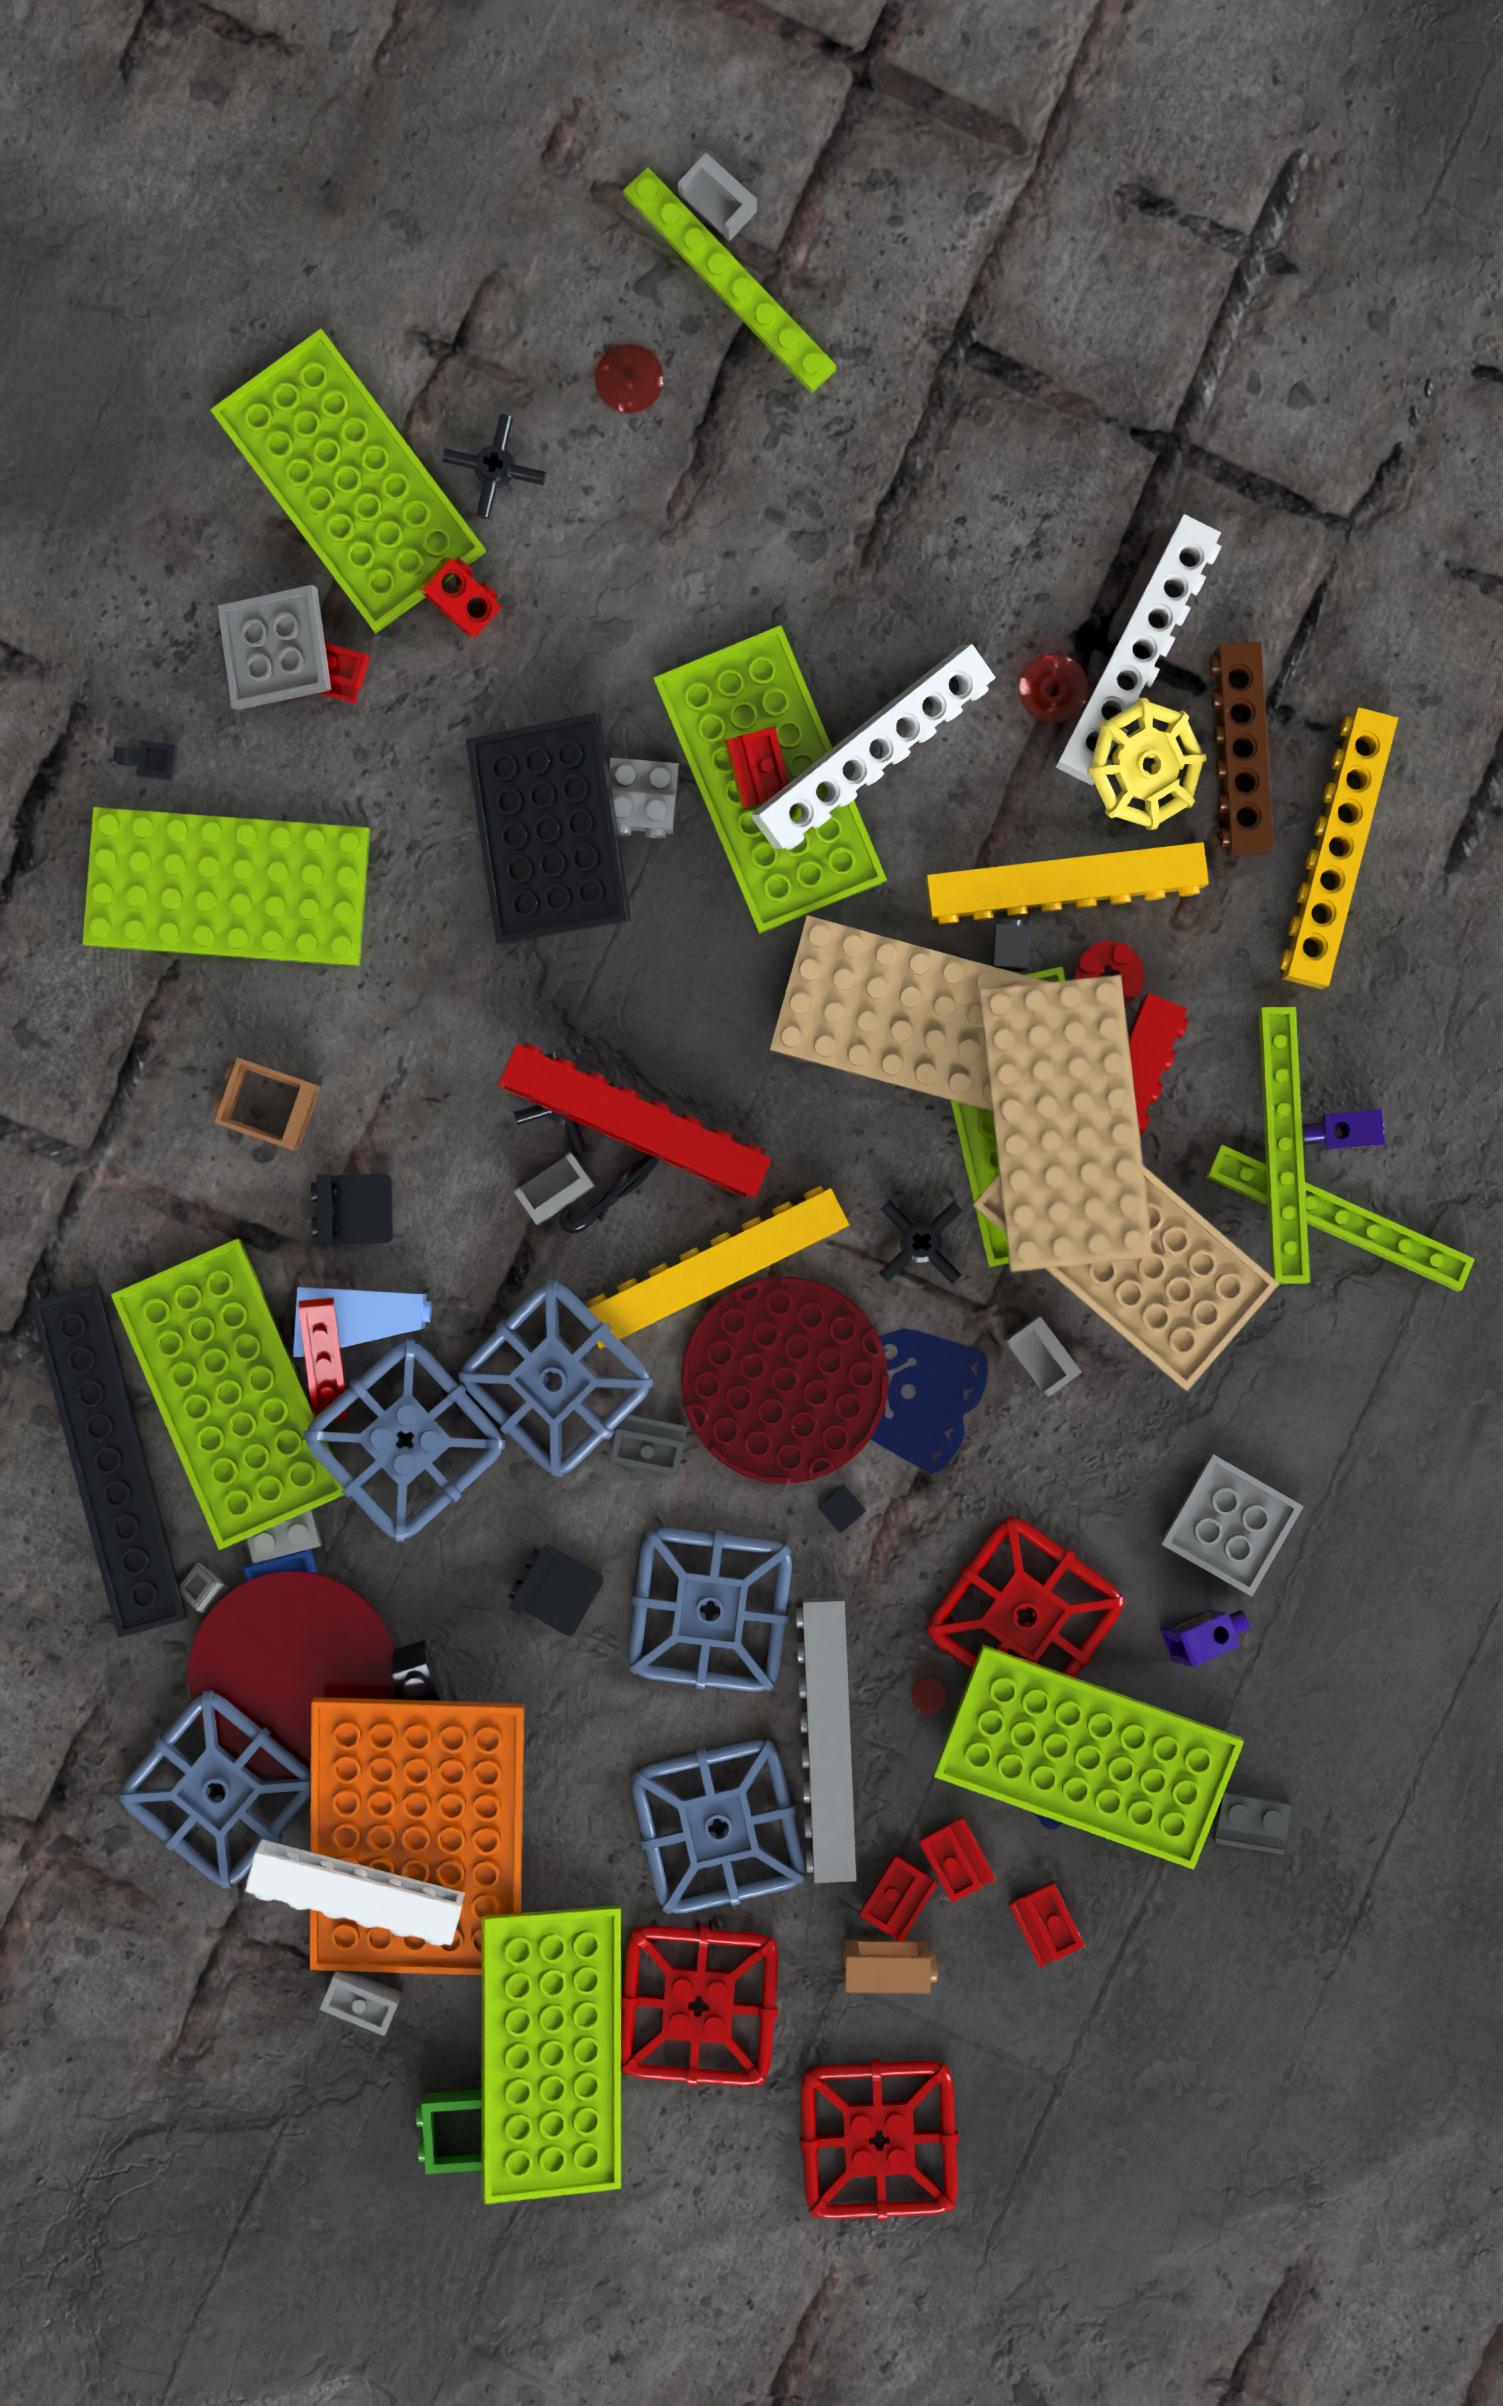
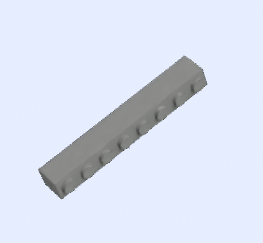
(828, 1739)

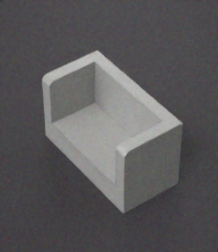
(717, 197)
(554, 1188)
(1042, 1356)
(361, 2001)

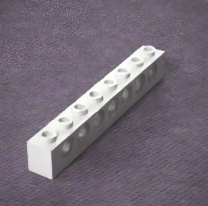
(1189, 538)
(972, 676)

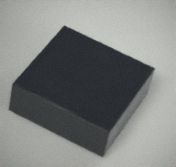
(842, 1508)

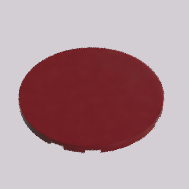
(784, 1380)
(278, 1648)

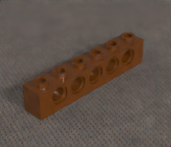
(1247, 662)

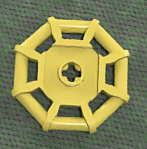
(1129, 759)

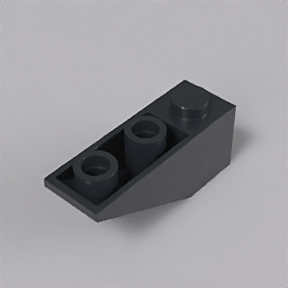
(416, 1673)

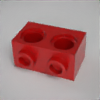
(455, 602)

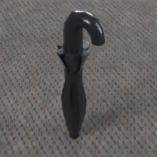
(597, 1209)

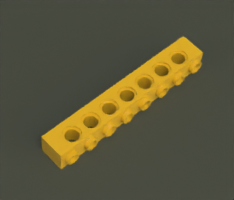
(1378, 732)

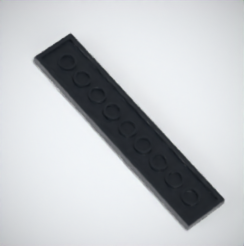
(108, 1460)

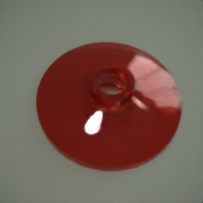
(631, 394)
(1056, 671)

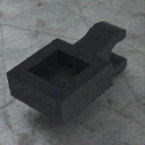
(152, 759)

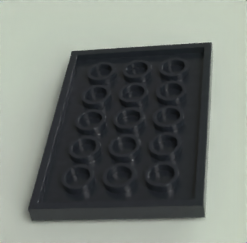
(548, 829)

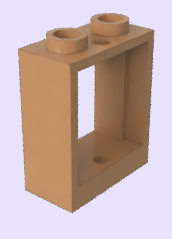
(300, 1115)
(888, 1966)

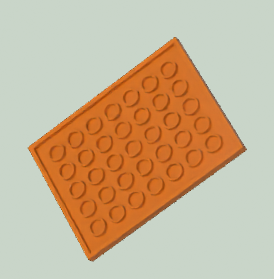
(423, 1798)

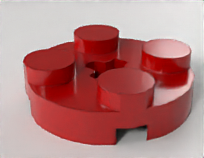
(1117, 957)

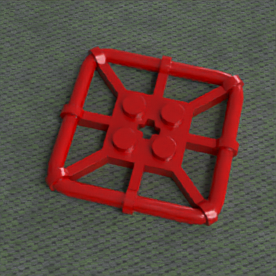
(1022, 1592)
(710, 2025)
(863, 2156)

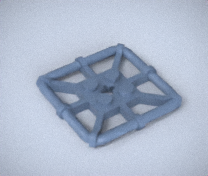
(577, 1378)
(380, 1440)
(695, 1591)
(216, 1767)
(705, 1846)

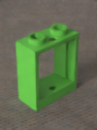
(425, 2118)

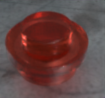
(928, 1695)

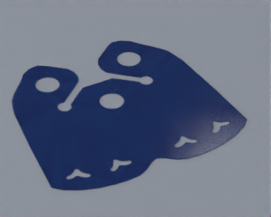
(939, 1399)

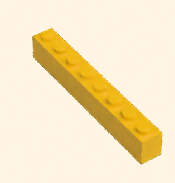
(1066, 882)
(720, 1265)

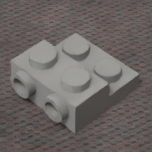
(644, 796)

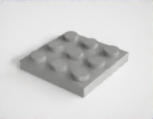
(274, 647)
(1231, 1524)

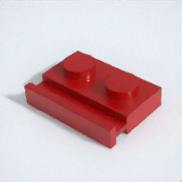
(346, 672)
(756, 766)
(957, 1859)
(898, 1897)
(1046, 1924)

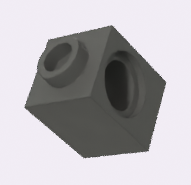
(1011, 945)

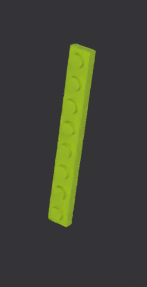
(729, 280)
(1284, 1145)
(1350, 1222)

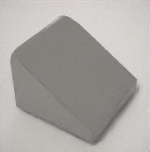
(203, 1589)

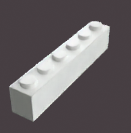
(355, 1893)

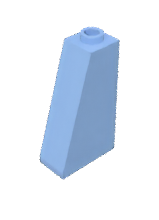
(367, 1314)

